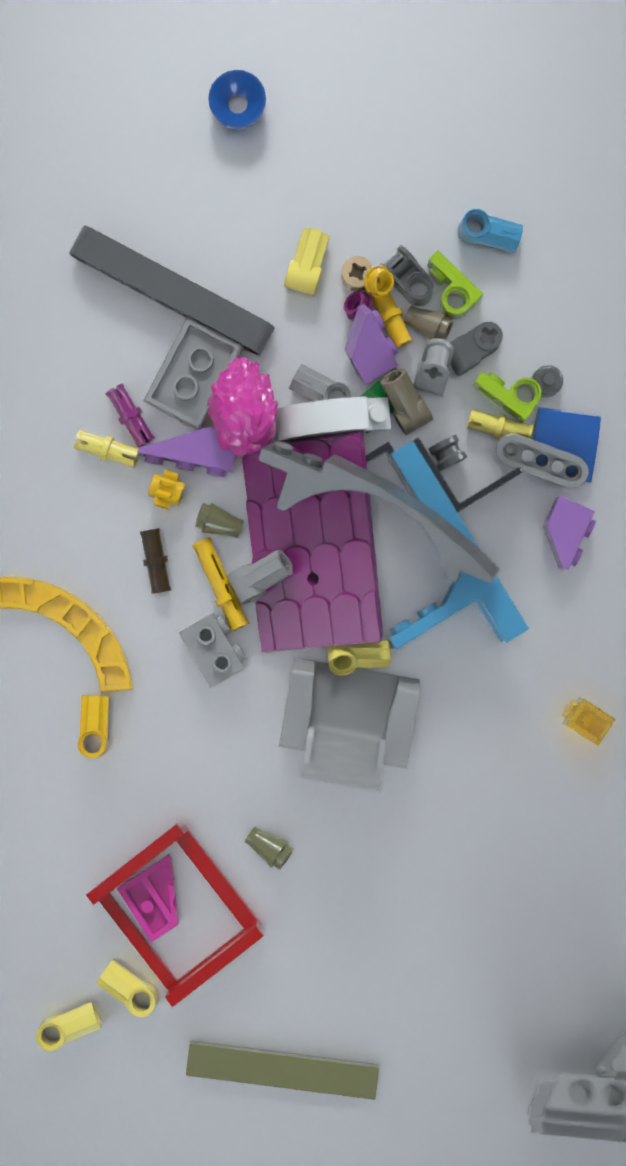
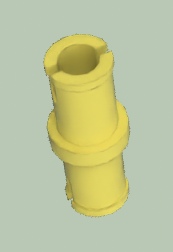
(497, 425)
(106, 448)

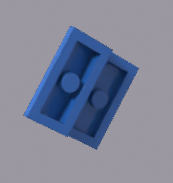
(569, 432)

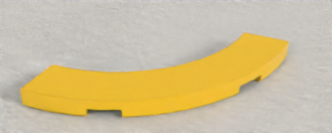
(78, 620)

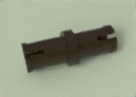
(155, 560)

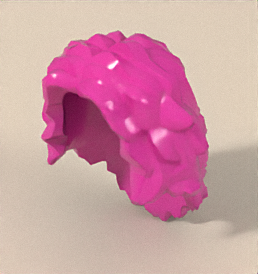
(243, 408)

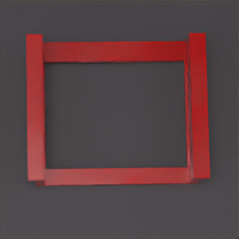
(219, 958)

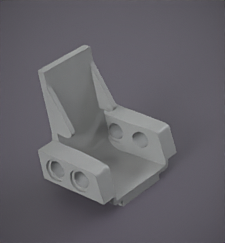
(349, 722)
(585, 1104)

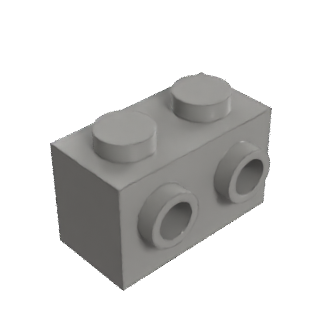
(212, 649)

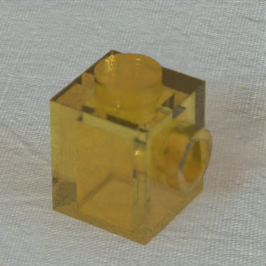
(587, 720)

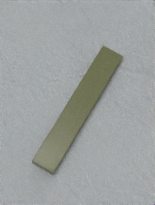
(282, 1070)

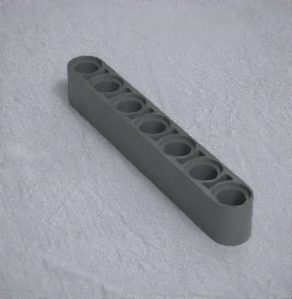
(171, 289)

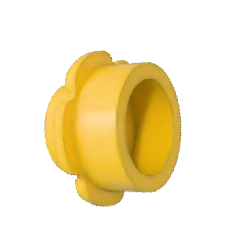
(379, 281)

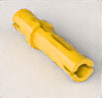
(220, 584)

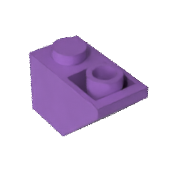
(368, 348)
(565, 529)

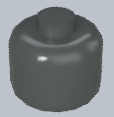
(549, 379)

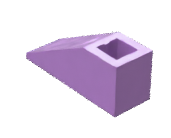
(191, 450)

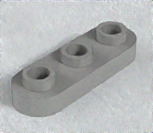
(552, 470)

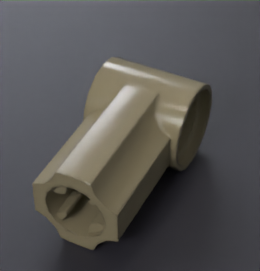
(409, 407)

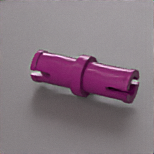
(130, 415)

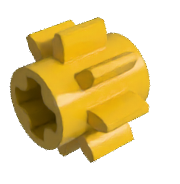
(166, 489)

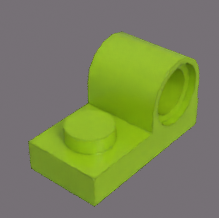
(458, 284)
(493, 388)

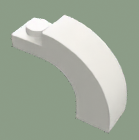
(332, 417)

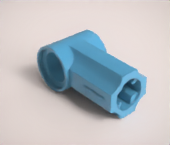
(494, 231)

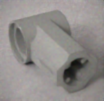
(315, 385)
(253, 579)

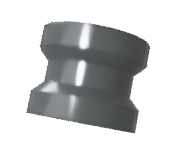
(447, 452)

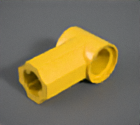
(94, 722)

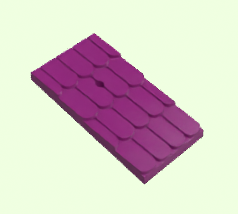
(332, 553)

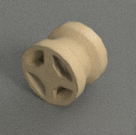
(356, 280)

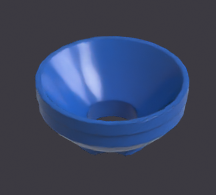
(237, 84)

